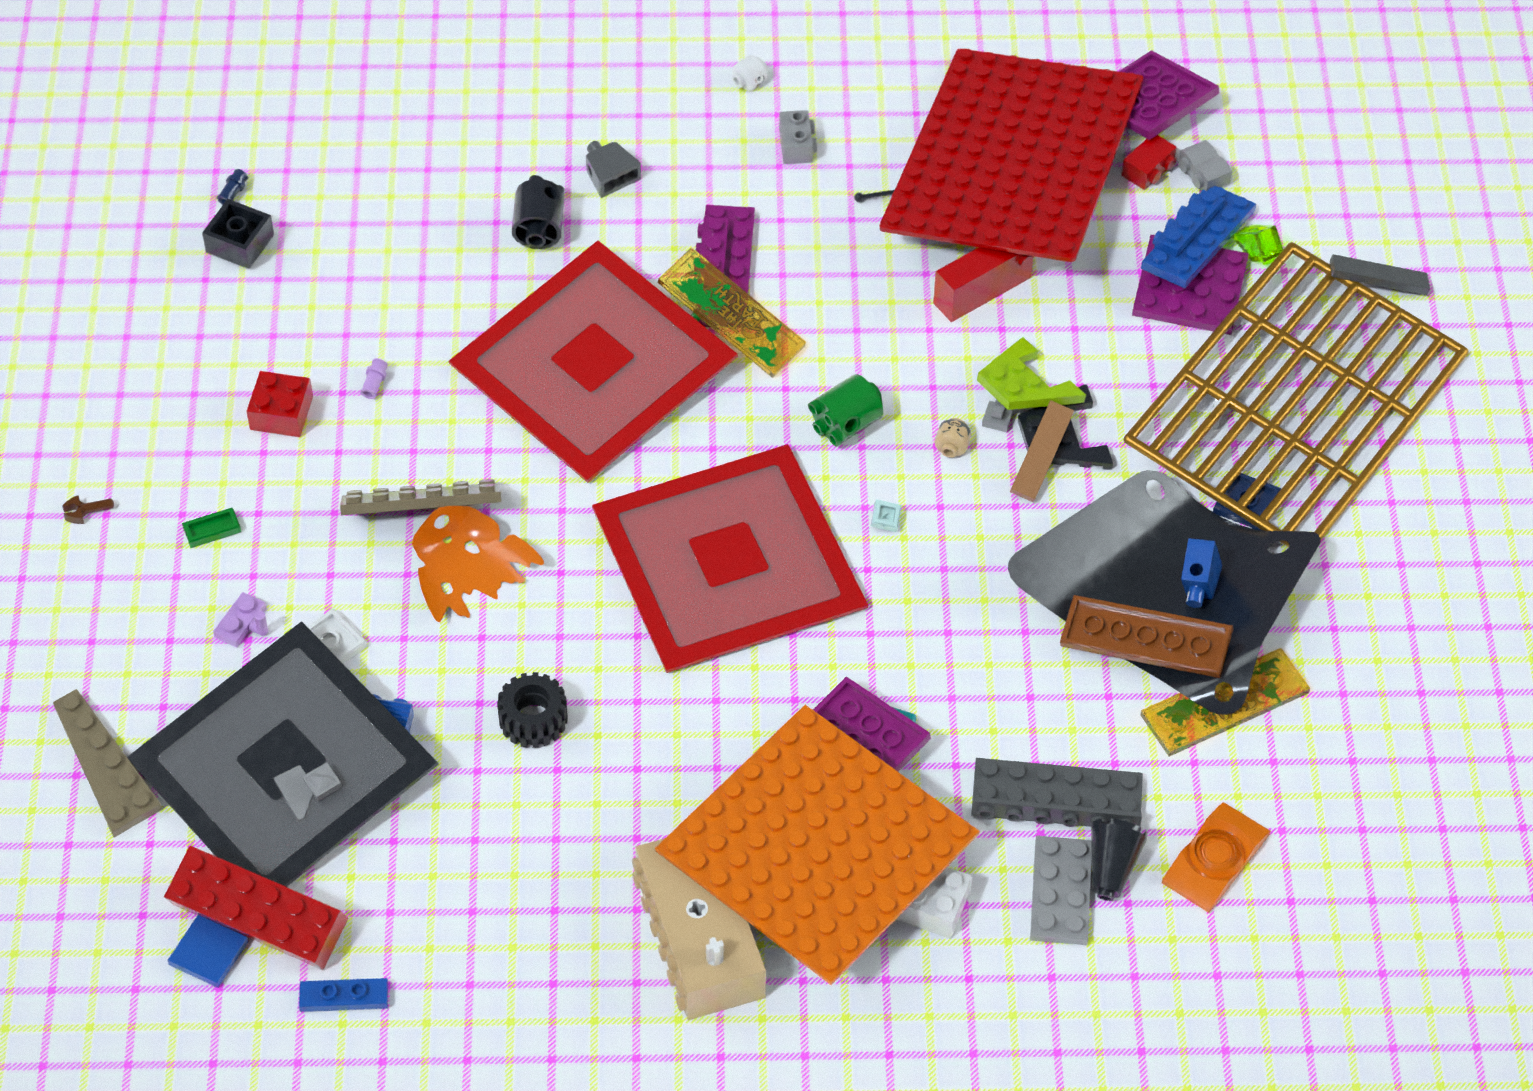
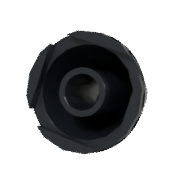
(1114, 855)

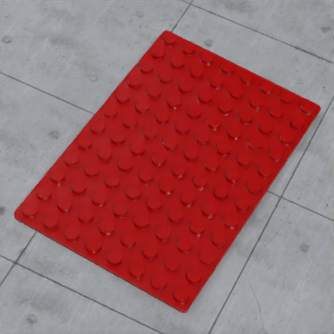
(1013, 155)

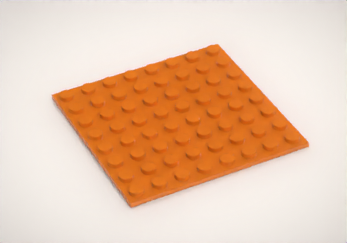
(817, 843)

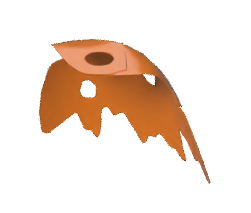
(461, 568)

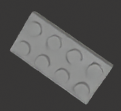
(1061, 890)

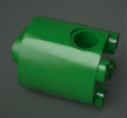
(846, 409)

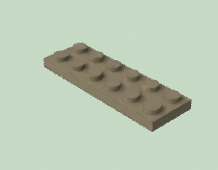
(430, 497)

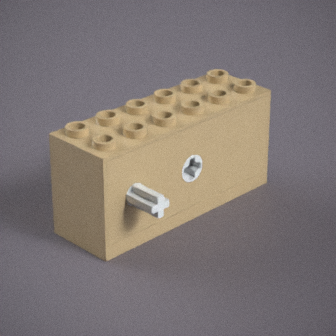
(701, 938)

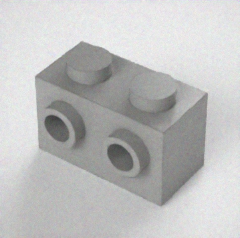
(796, 137)

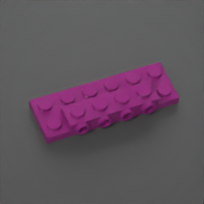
(728, 241)

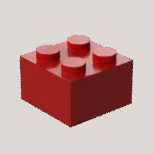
(279, 403)

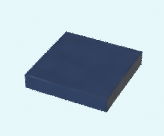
(1257, 505)

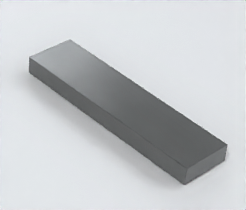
(1379, 274)

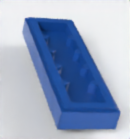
(343, 994)

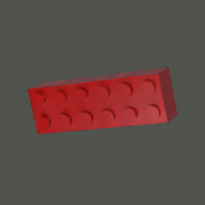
(256, 907)

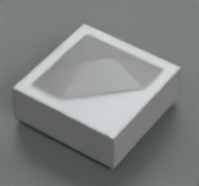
(322, 781)

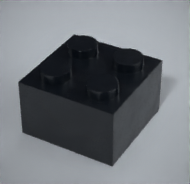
(238, 233)

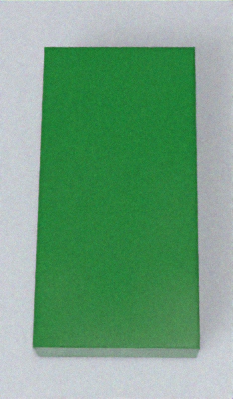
(211, 527)

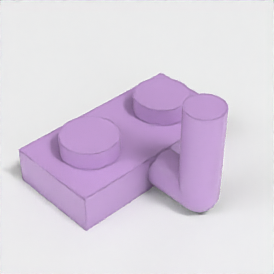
(244, 616)

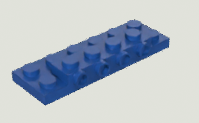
(1196, 234)

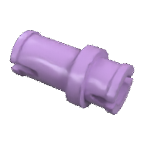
(375, 374)

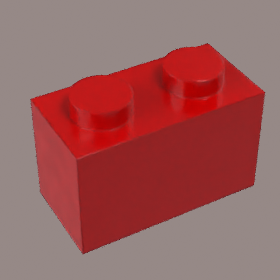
(1149, 161)

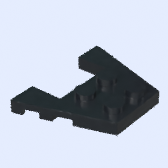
(1069, 448)

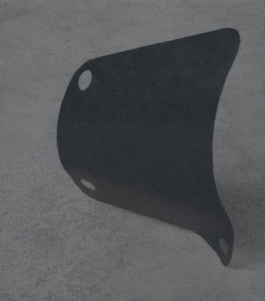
(1134, 555)

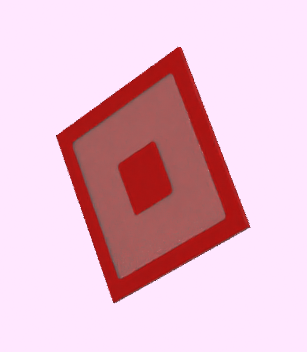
(593, 360)
(728, 558)

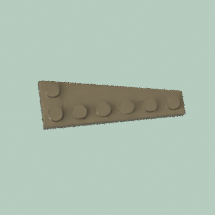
(112, 778)

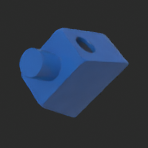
(1200, 571)

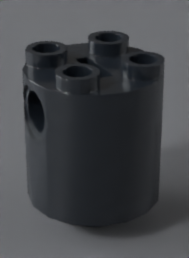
(538, 213)

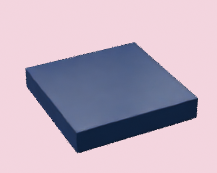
(207, 951)

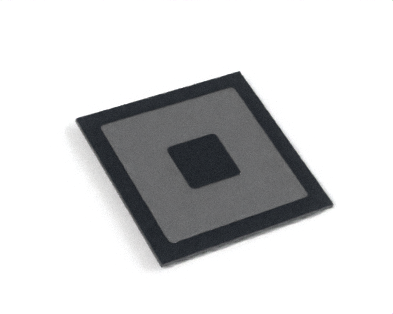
(269, 716)

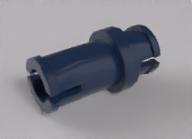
(233, 185)

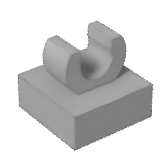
(997, 416)

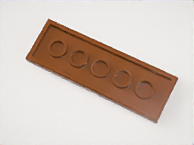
(1146, 636)

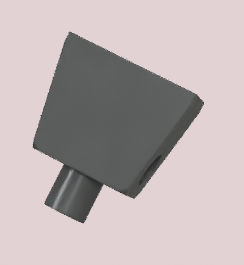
(611, 167)

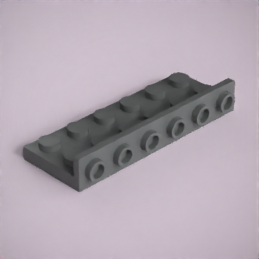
(1055, 793)

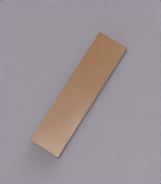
(1041, 451)

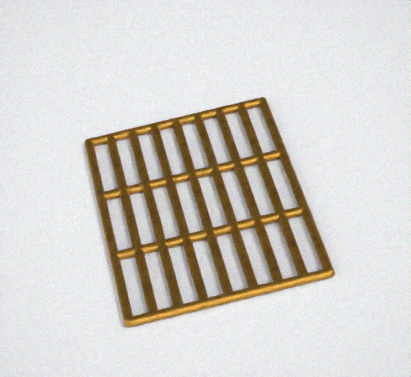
(1271, 427)

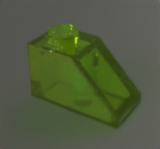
(1260, 242)

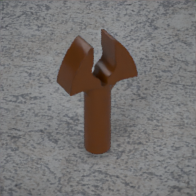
(84, 508)

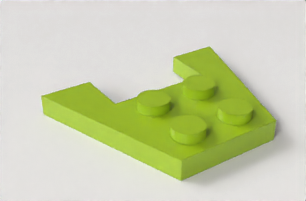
(1019, 386)

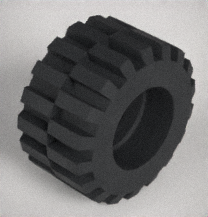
(532, 728)

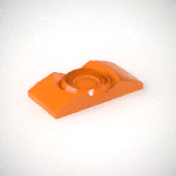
(1215, 856)

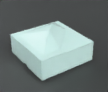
(885, 515)

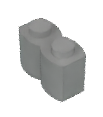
(1204, 166)

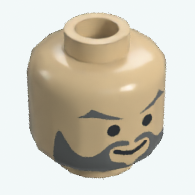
(953, 436)

